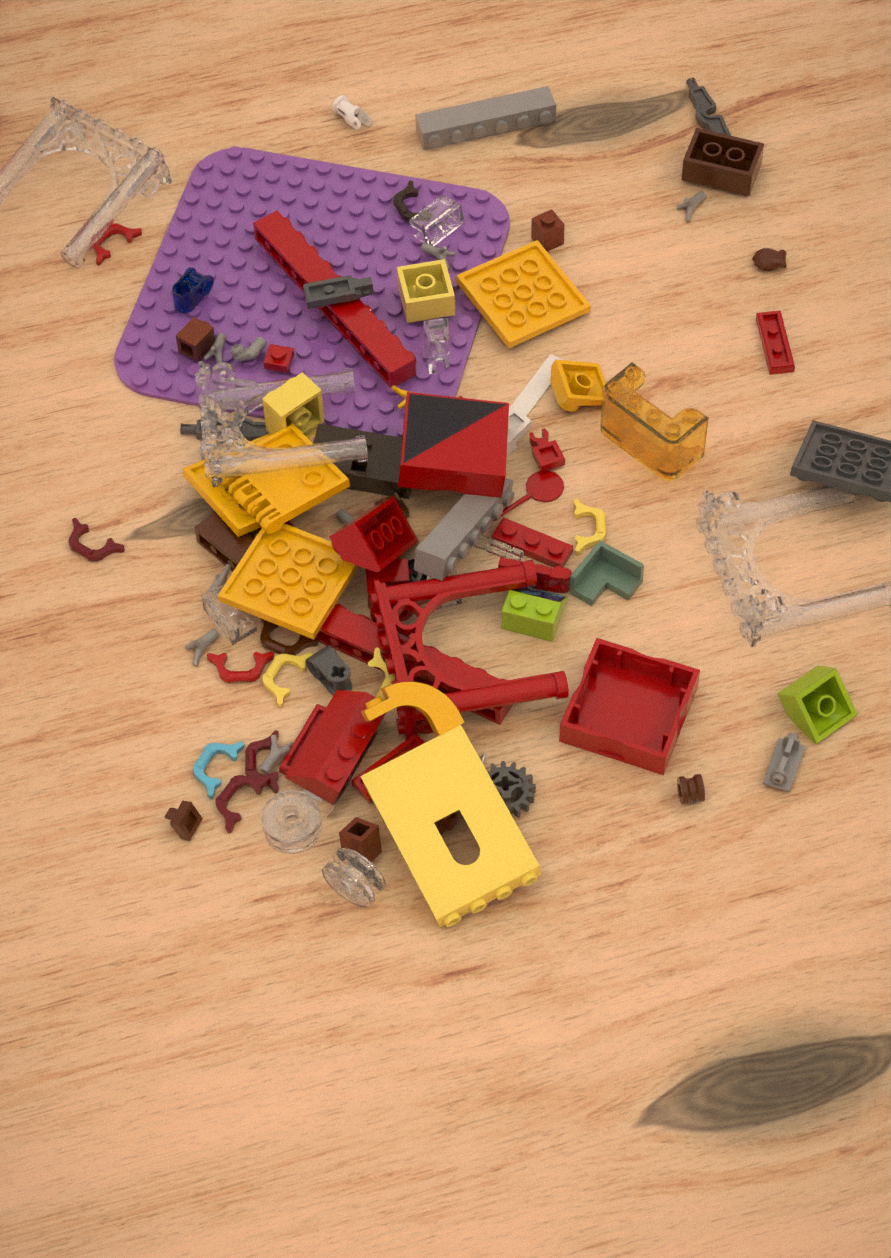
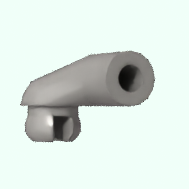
(249, 353)

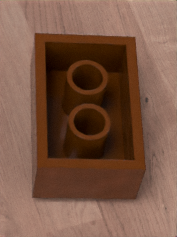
(722, 161)

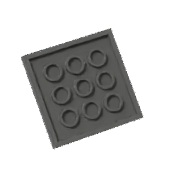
(845, 461)

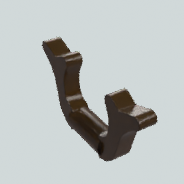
(398, 202)

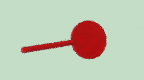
(541, 487)

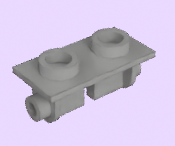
(784, 762)

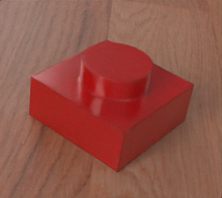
(278, 358)

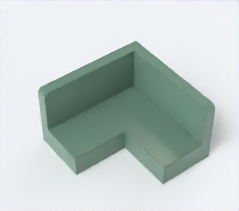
(605, 569)

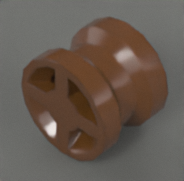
(691, 789)

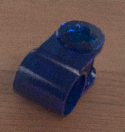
(191, 290)

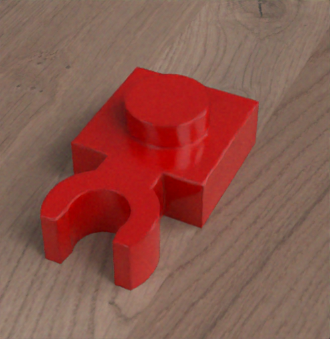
(546, 453)

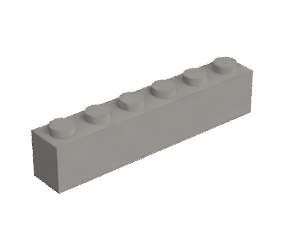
(485, 118)
(459, 532)

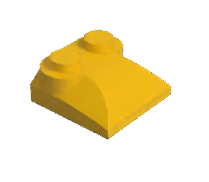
(577, 384)

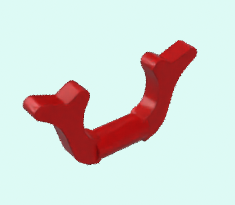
(114, 229)
(240, 676)

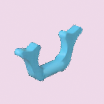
(208, 752)

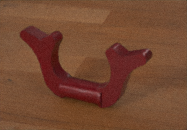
(92, 555)
(250, 761)
(235, 783)

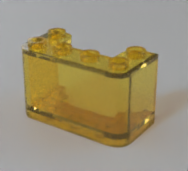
(647, 433)

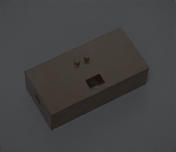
(381, 470)

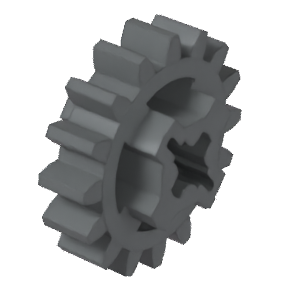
(518, 786)

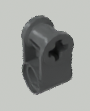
(330, 670)

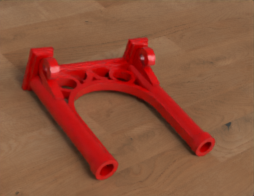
(402, 601)

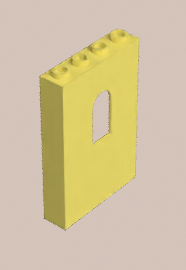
(431, 785)

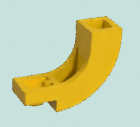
(428, 700)

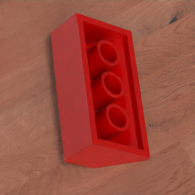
(375, 537)
(334, 745)

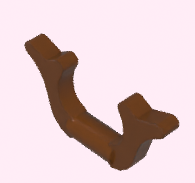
(267, 642)

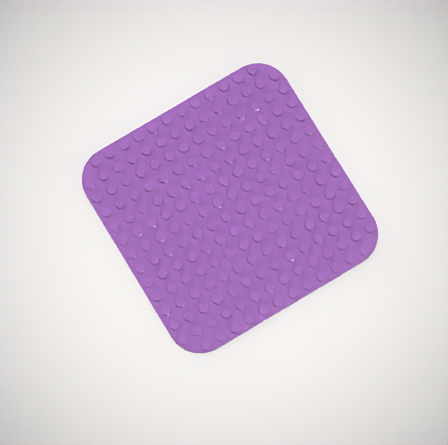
(354, 228)

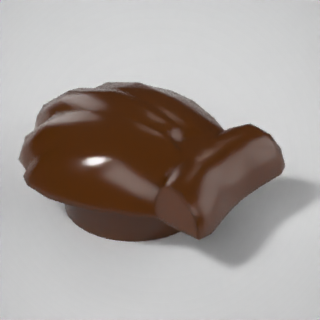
(770, 259)

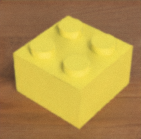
(425, 291)
(294, 403)

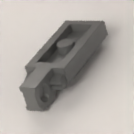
(336, 290)

